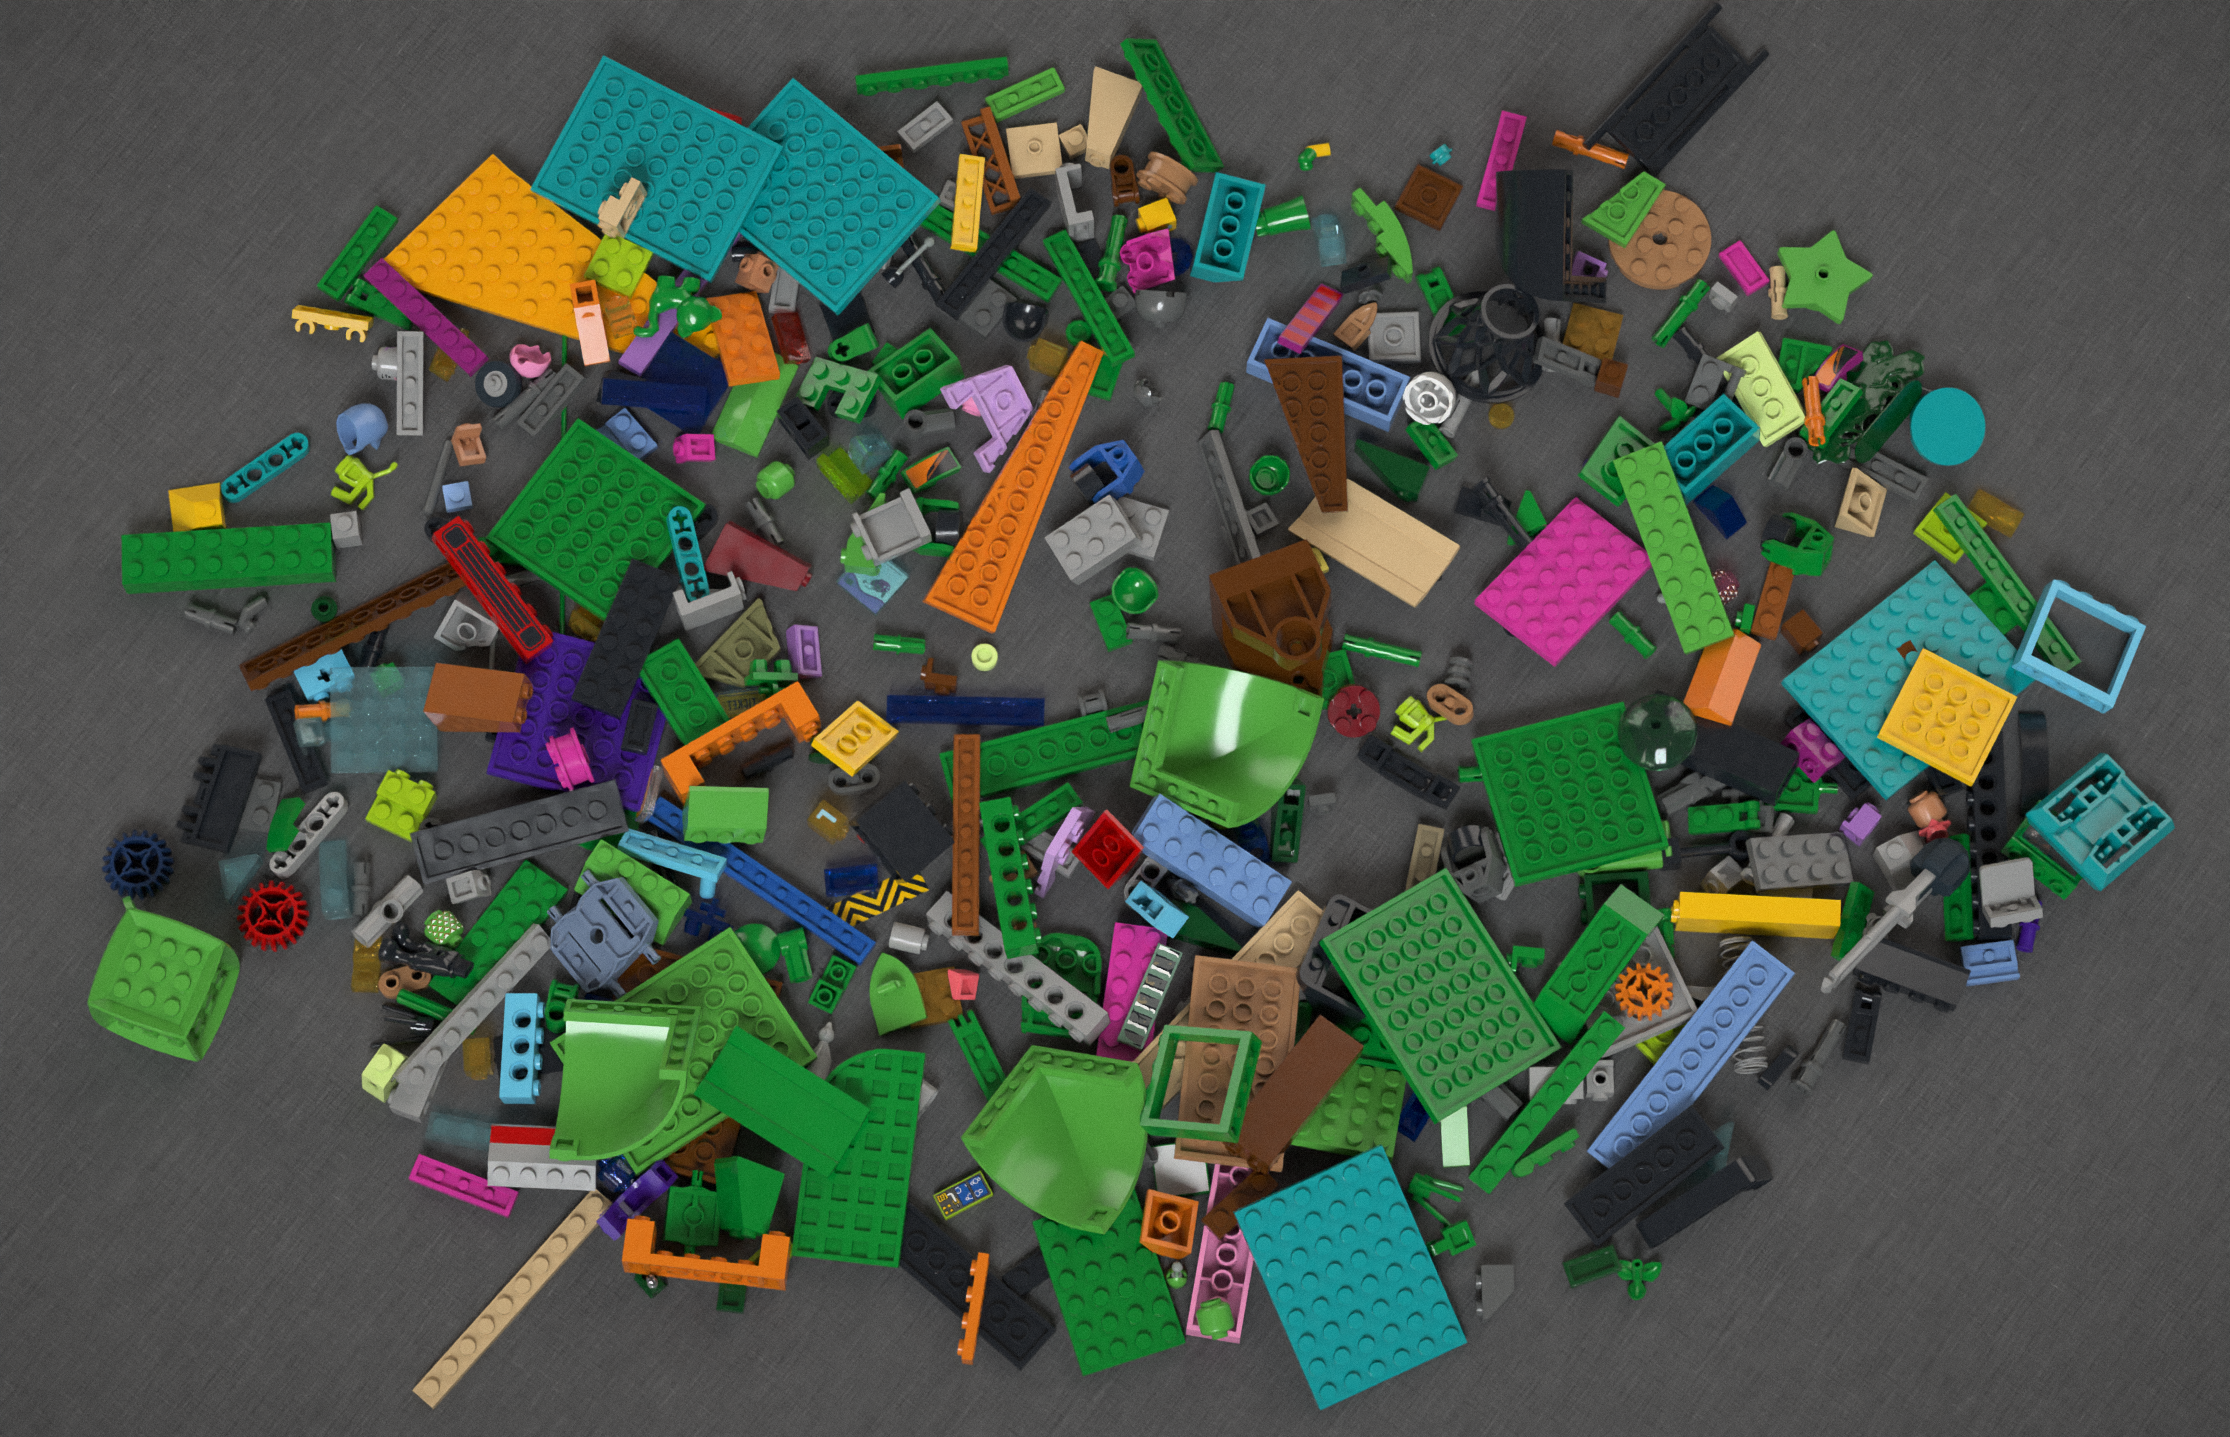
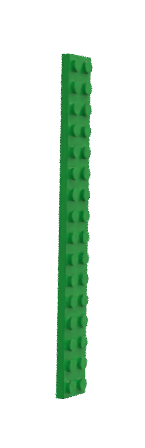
(1083, 743)

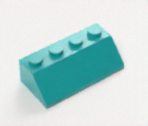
(1227, 229)
(1710, 446)

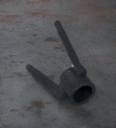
(420, 1024)

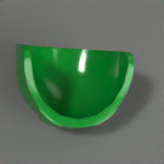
(1134, 591)

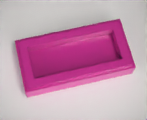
(1743, 268)

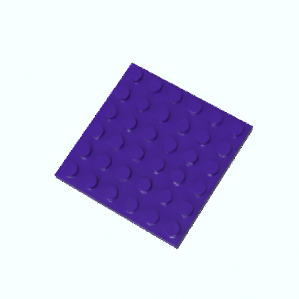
(551, 712)

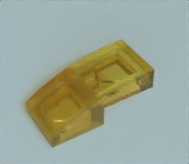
(366, 967)

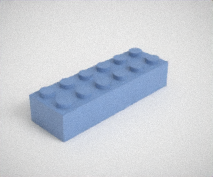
(1370, 389)
(1209, 861)

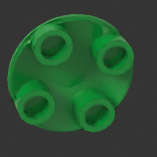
(760, 944)

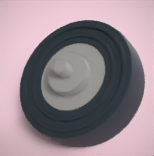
(498, 384)

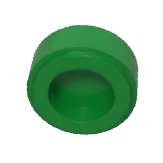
(1078, 331)

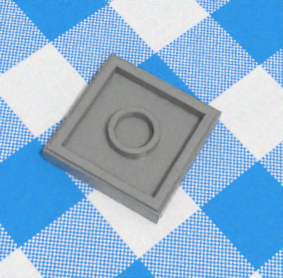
(1395, 338)

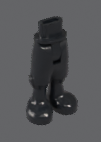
(423, 956)

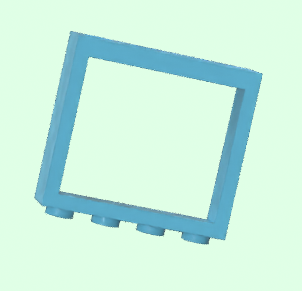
(2061, 680)

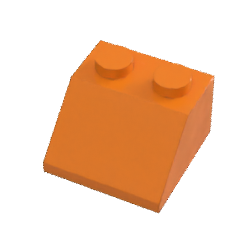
(1168, 1224)

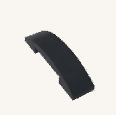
(2034, 760)
(1407, 774)

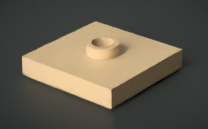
(1034, 150)

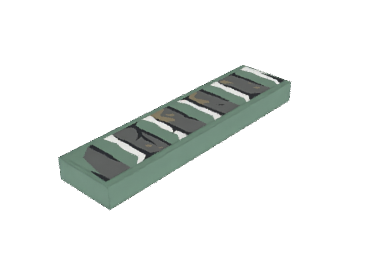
(1150, 997)

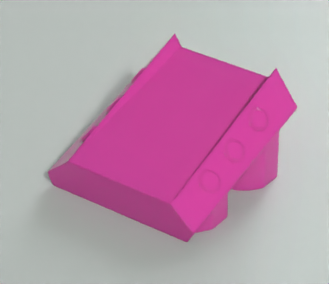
(1149, 260)

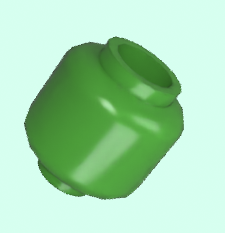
(775, 480)
(1215, 1318)

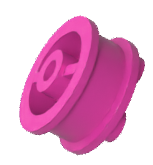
(571, 758)

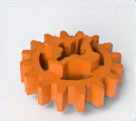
(1653, 988)

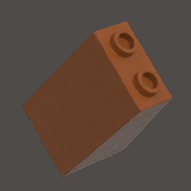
(477, 699)

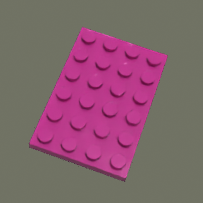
(1564, 581)

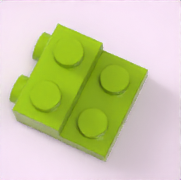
(401, 804)

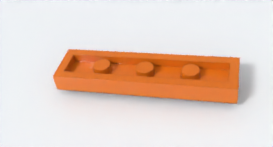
(975, 1296)

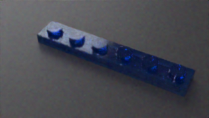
(965, 710)

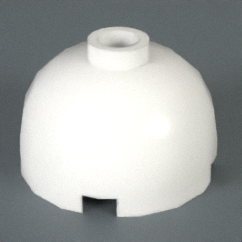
(1429, 398)

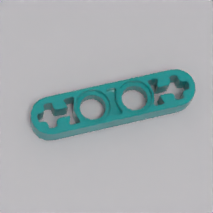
(262, 463)
(690, 556)

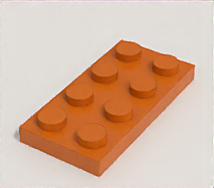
(744, 340)

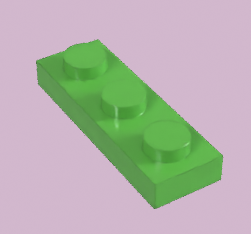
(1025, 94)

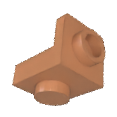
(468, 444)

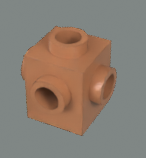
(757, 272)

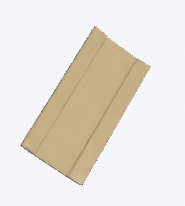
(1379, 543)

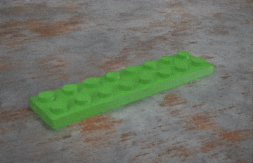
(1673, 548)

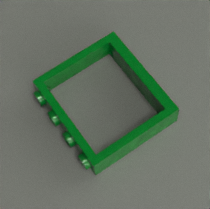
(1237, 1093)

